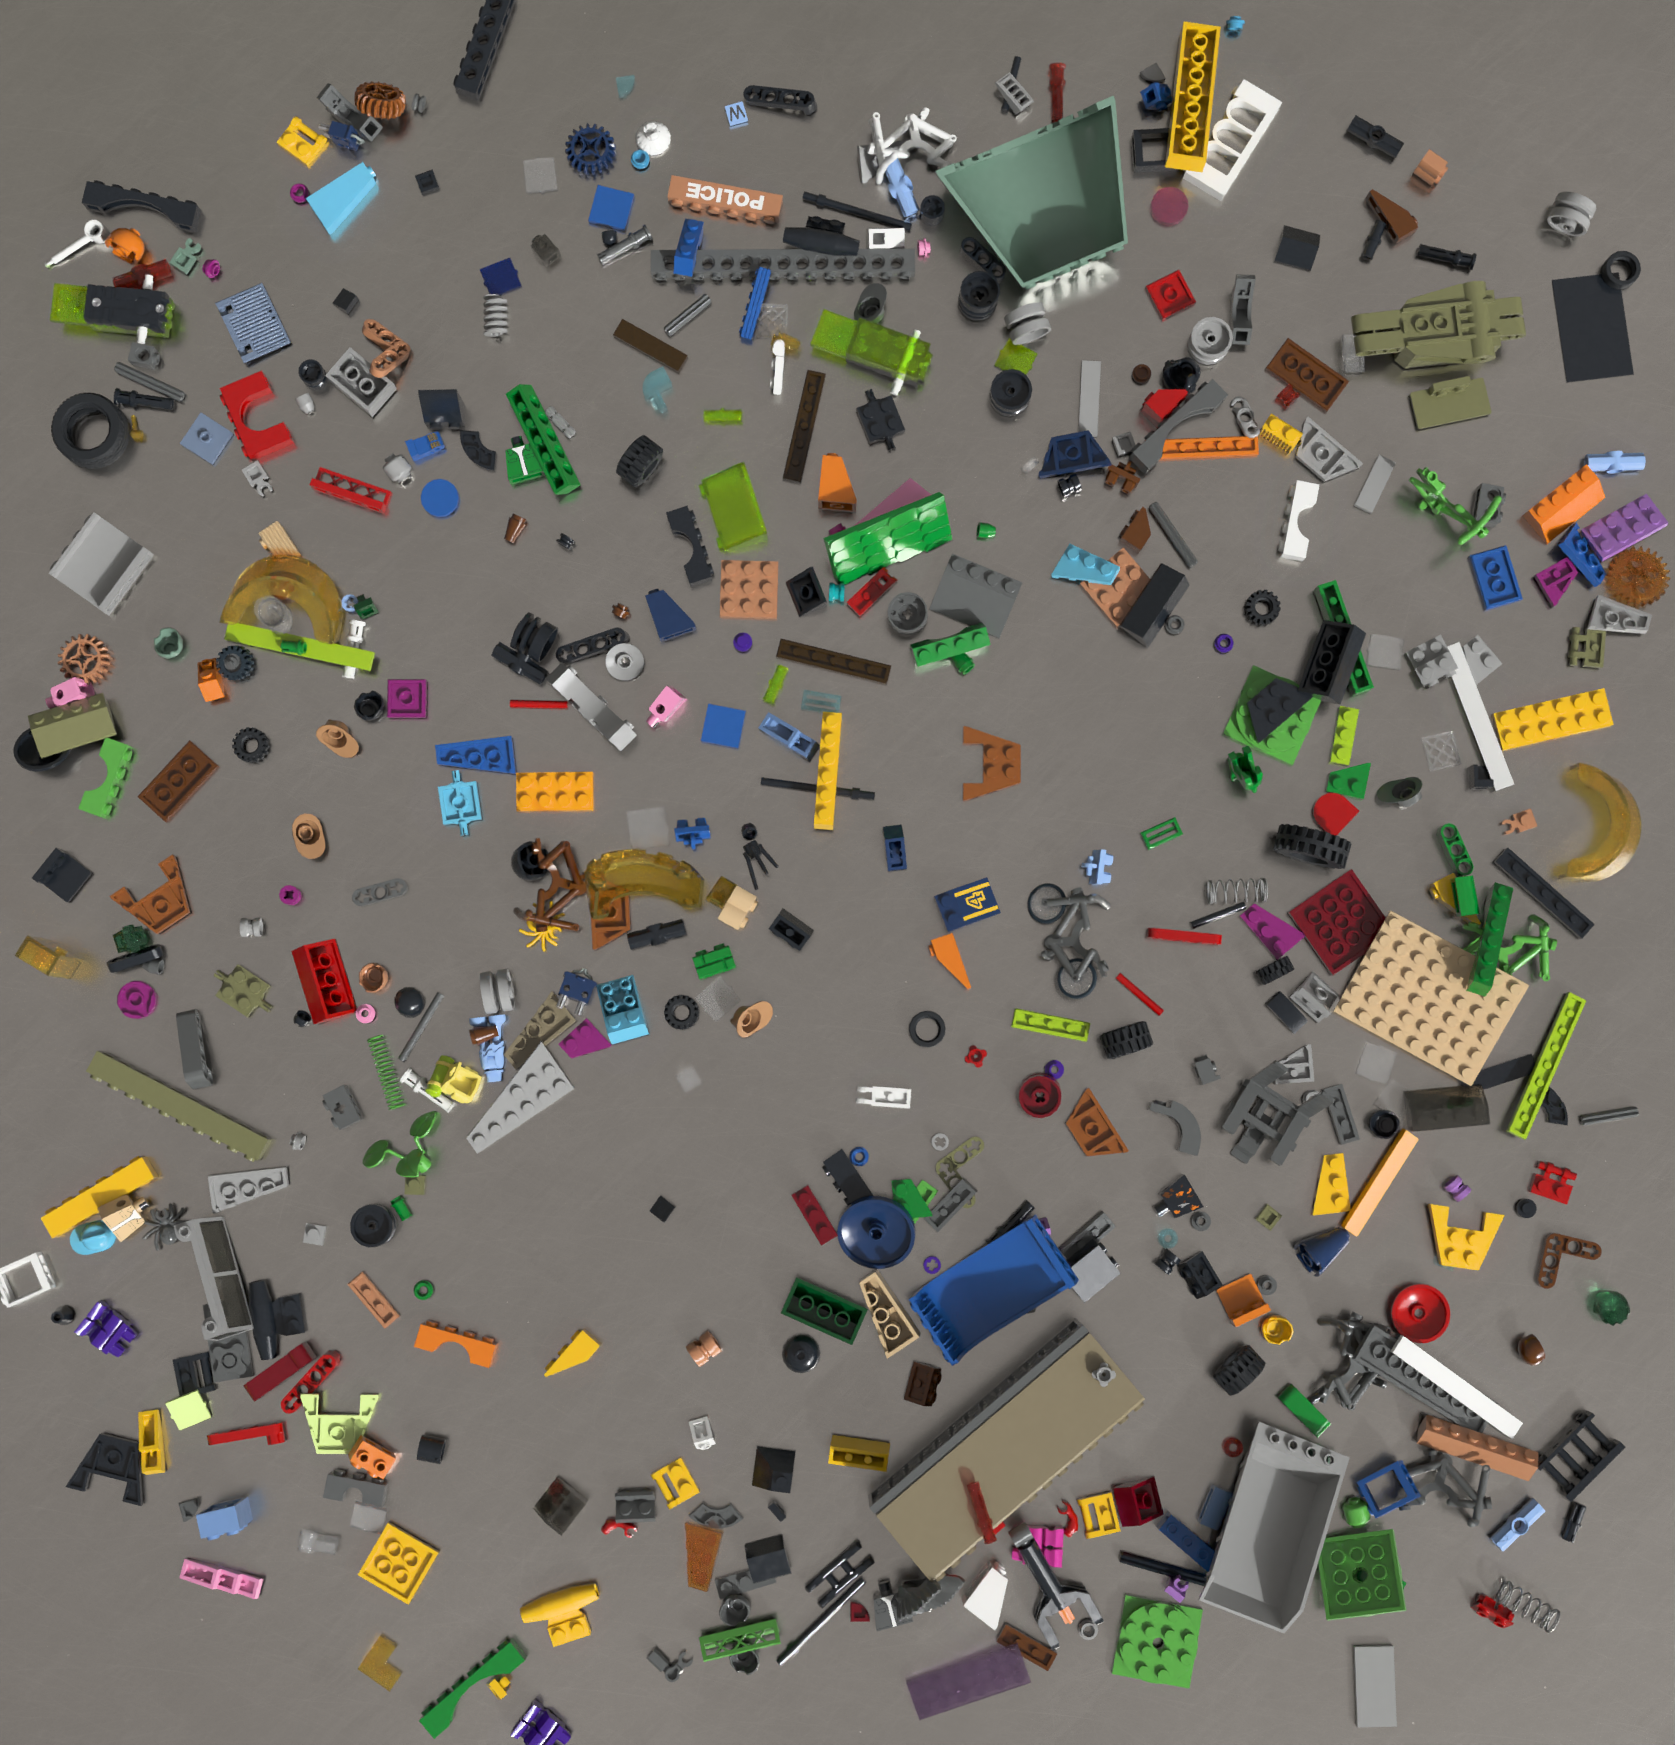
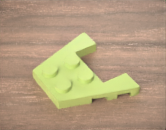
(337, 1431)

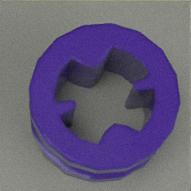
(935, 1269)

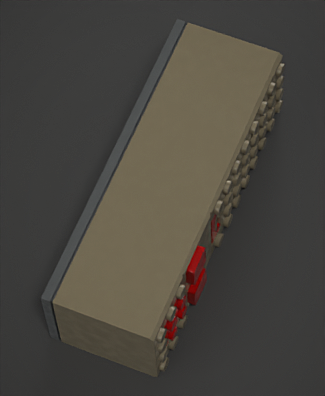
(1009, 1444)

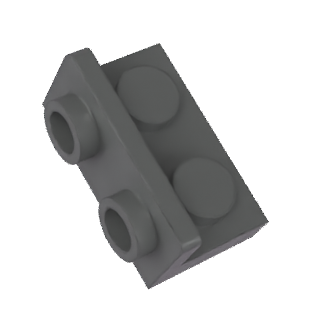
(635, 1506)

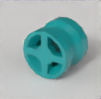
(836, 591)

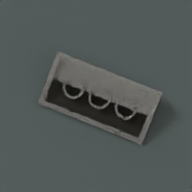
(1446, 1107)

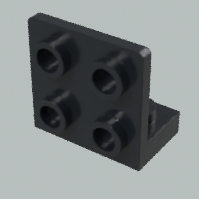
(62, 874)

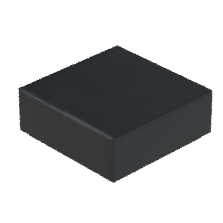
(427, 182)
(777, 1510)

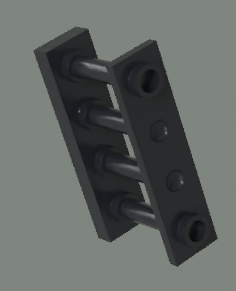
(1597, 1464)

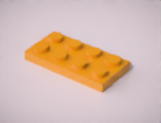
(554, 791)

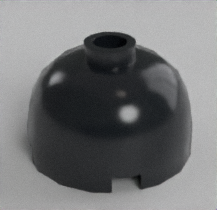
(525, 863)
(801, 1353)

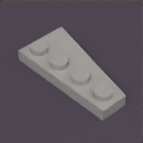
(242, 1186)

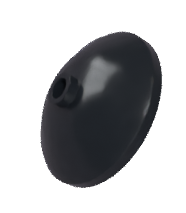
(28, 756)

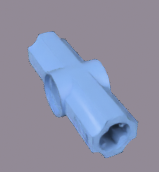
(901, 189)
(1615, 461)
(1508, 1534)

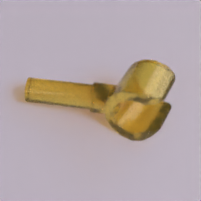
(136, 434)

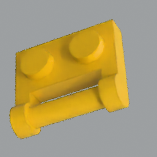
(297, 145)
(681, 1480)
(1105, 1514)

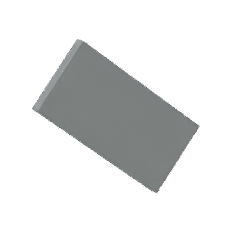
(1375, 1686)

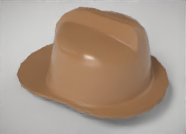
(337, 738)
(308, 836)
(752, 1018)

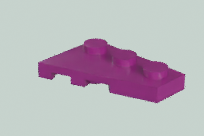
(1271, 931)

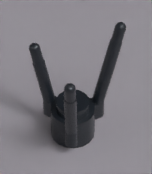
(754, 851)

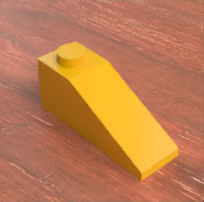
(1443, 893)

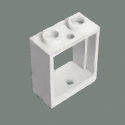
(42, 1272)

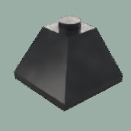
(773, 1469)

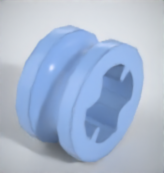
(344, 604)

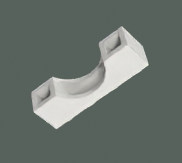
(1294, 544)

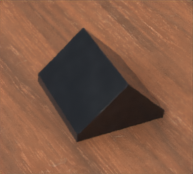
(1297, 248)
(806, 592)
(767, 1559)

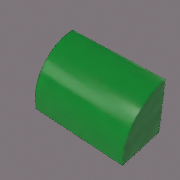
(1464, 896)

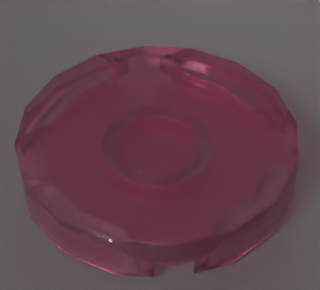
(1169, 205)

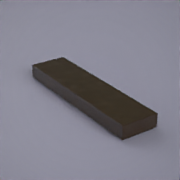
(650, 345)

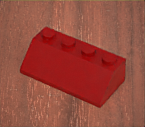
(324, 981)

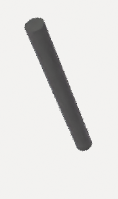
(421, 1026)

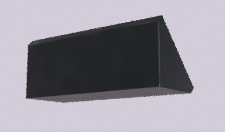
(1155, 604)

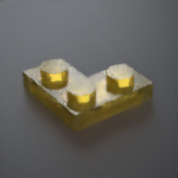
(376, 1666)

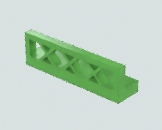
(738, 1635)

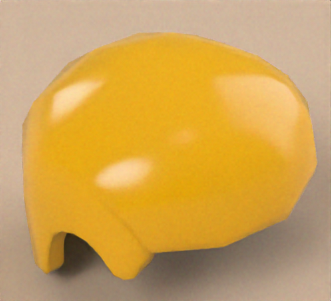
(1276, 1329)

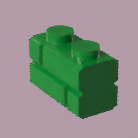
(713, 962)

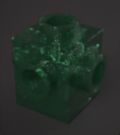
(130, 939)

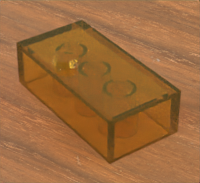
(48, 957)

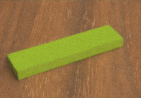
(1050, 1024)

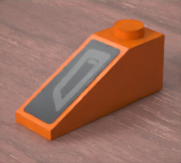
(948, 956)

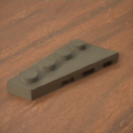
(544, 1027)

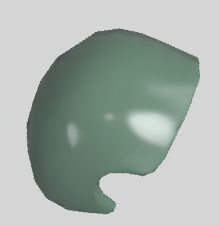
(168, 643)

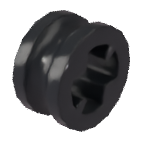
(565, 541)

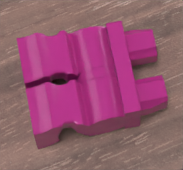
(1046, 1537)

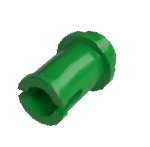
(294, 647)
(401, 1208)

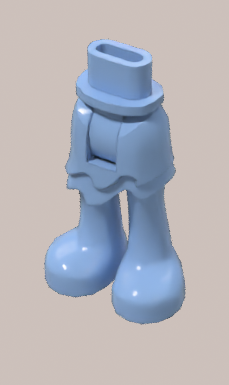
(491, 1055)

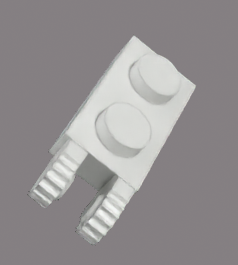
(778, 365)
(886, 1097)

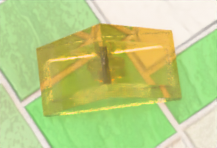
(721, 893)

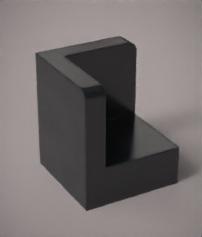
(1480, 777)

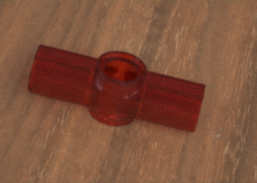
(136, 277)

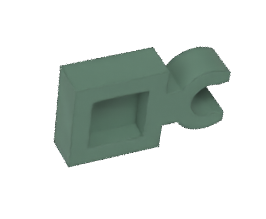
(184, 258)

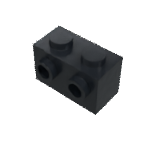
(791, 929)

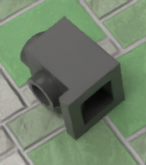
(1205, 1070)

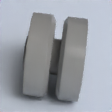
(1571, 213)
(1027, 323)
(1200, 340)
(497, 991)

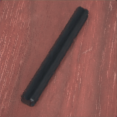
(1162, 1568)

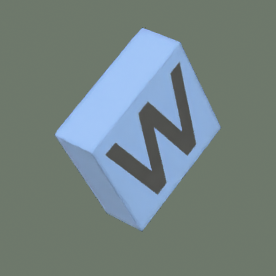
(736, 113)

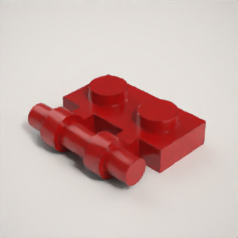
(1550, 1188)

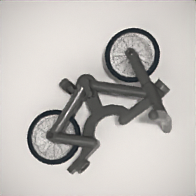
(1046, 905)

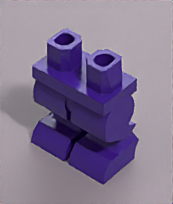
(113, 1328)
(547, 1727)

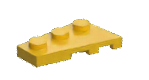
(1332, 1186)

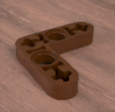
(1562, 1247)

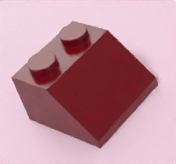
(1138, 1501)

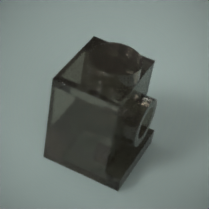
(548, 254)

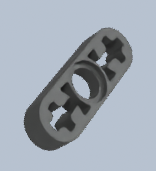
(367, 901)

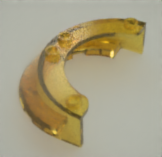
(294, 579)
(1623, 831)
(640, 873)

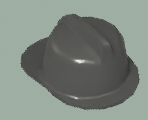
(871, 303)
(1403, 791)

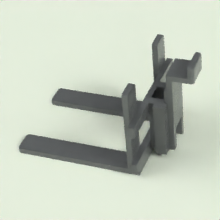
(1262, 1126)

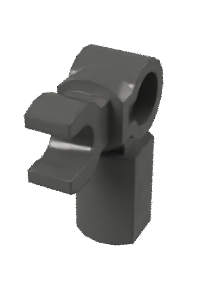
(671, 1671)

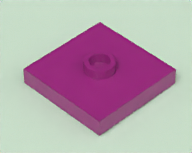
(406, 698)

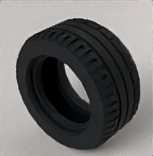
(74, 409)

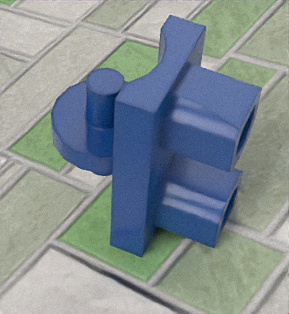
(694, 834)

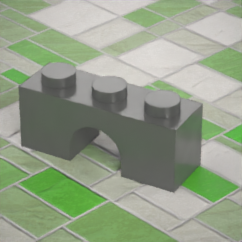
(338, 1483)

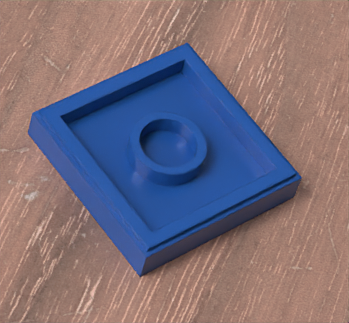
(611, 208)
(723, 726)

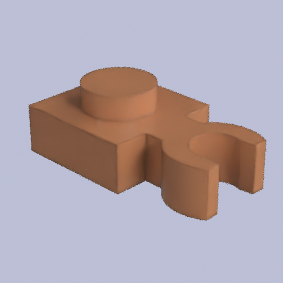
(1521, 821)

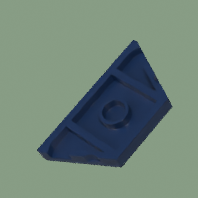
(1073, 454)

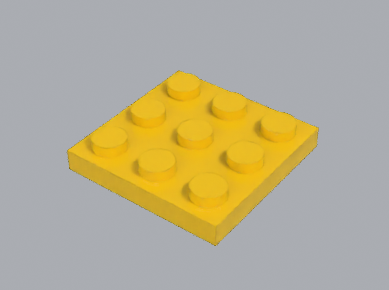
(398, 1563)

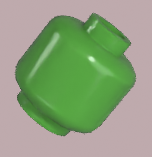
(1356, 1512)

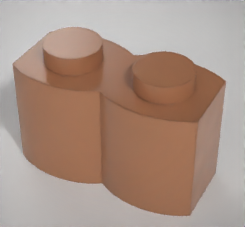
(1431, 168)

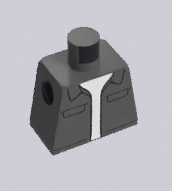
(886, 1607)

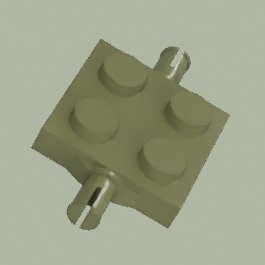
(242, 990)

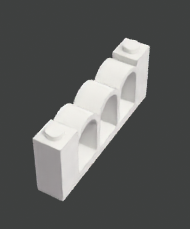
(1255, 102)

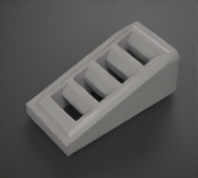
(1022, 93)

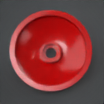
(1433, 1316)

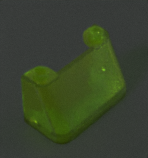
(734, 508)

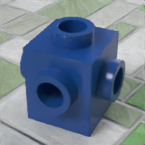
(1156, 96)

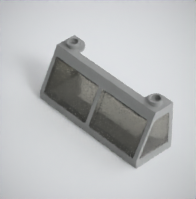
(219, 1277)

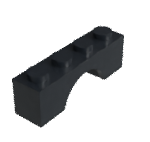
(682, 524)

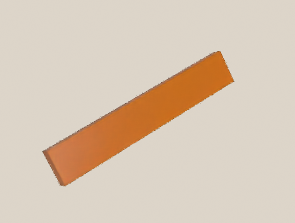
(1210, 447)

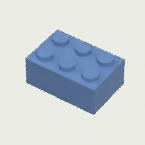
(224, 1518)

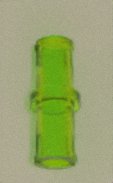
(722, 415)
(775, 684)

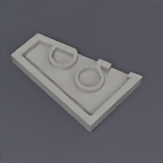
(1617, 617)

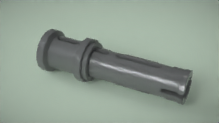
(633, 240)

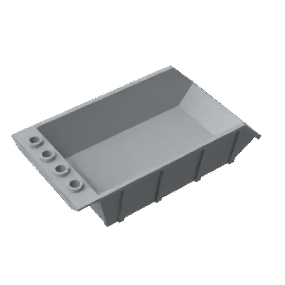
(1274, 1529)

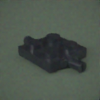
(880, 419)

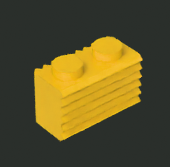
(1280, 433)

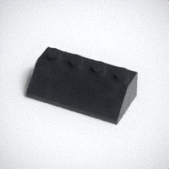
(1332, 661)

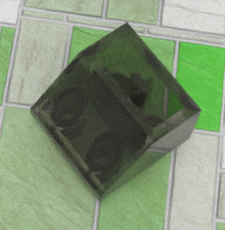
(560, 1505)

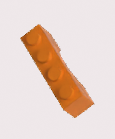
(480, 1350)

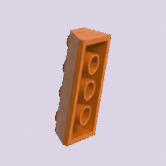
(1565, 504)

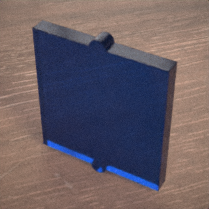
(500, 277)

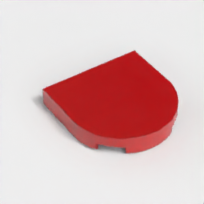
(1333, 812)

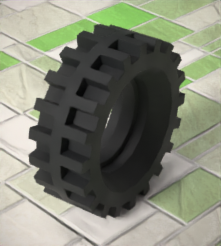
(1312, 846)

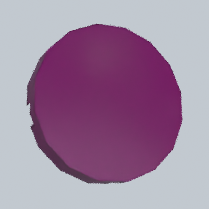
(137, 999)

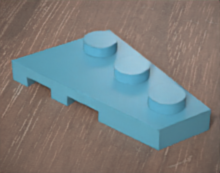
(1085, 566)

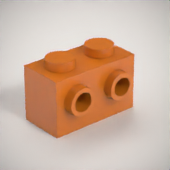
(371, 1457)

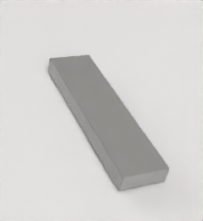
(1089, 396)

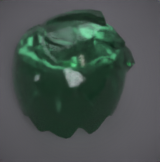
(1611, 1307)

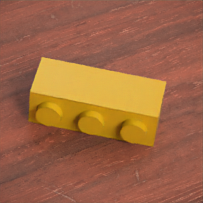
(859, 1453)

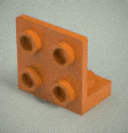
(1242, 1300)

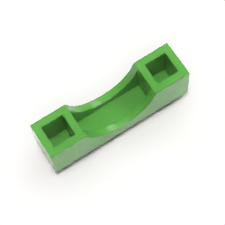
(99, 800)

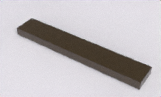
(804, 426)
(833, 661)

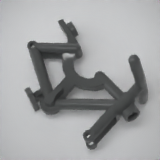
(1337, 1382)
(1444, 1464)

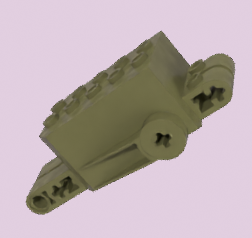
(1442, 327)

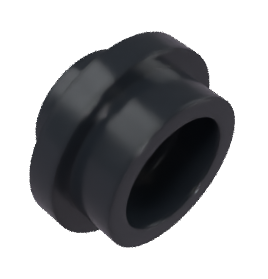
(1526, 1208)

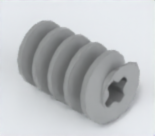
(494, 315)

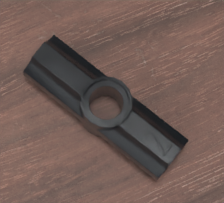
(1385, 143)
(519, 663)
(656, 934)

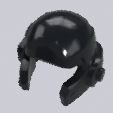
(1181, 374)

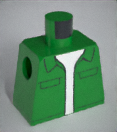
(522, 462)

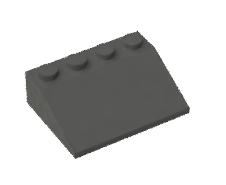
(975, 595)

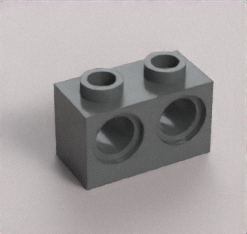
(1482, 503)

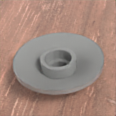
(622, 670)

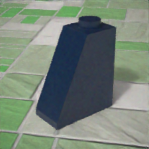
(668, 616)

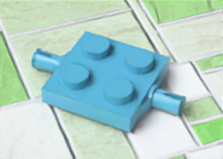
(459, 803)

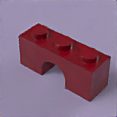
(814, 1215)

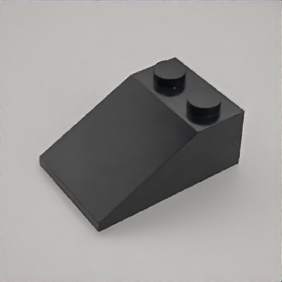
(442, 408)

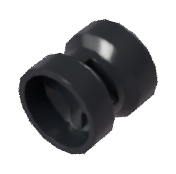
(1069, 485)
(1170, 1258)

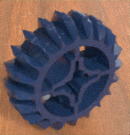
(580, 160)

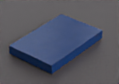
(1495, 577)

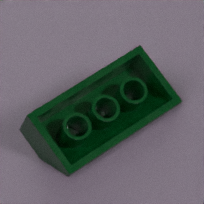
(824, 1311)

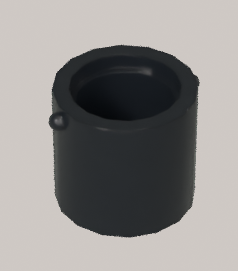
(932, 210)
(431, 1449)

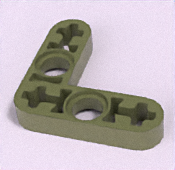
(954, 1165)

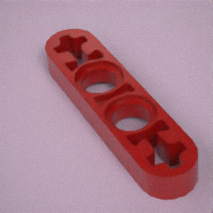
(1184, 936)

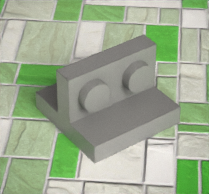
(1316, 997)

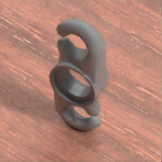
(1244, 425)

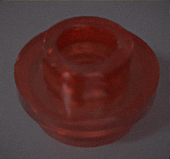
(1239, 1447)

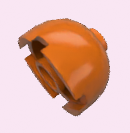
(126, 244)

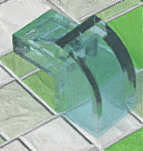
(654, 385)

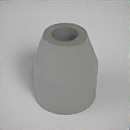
(305, 403)

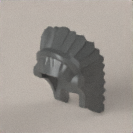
(922, 1595)

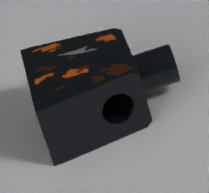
(1178, 1198)

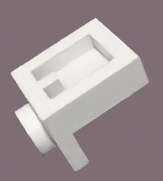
(701, 1433)

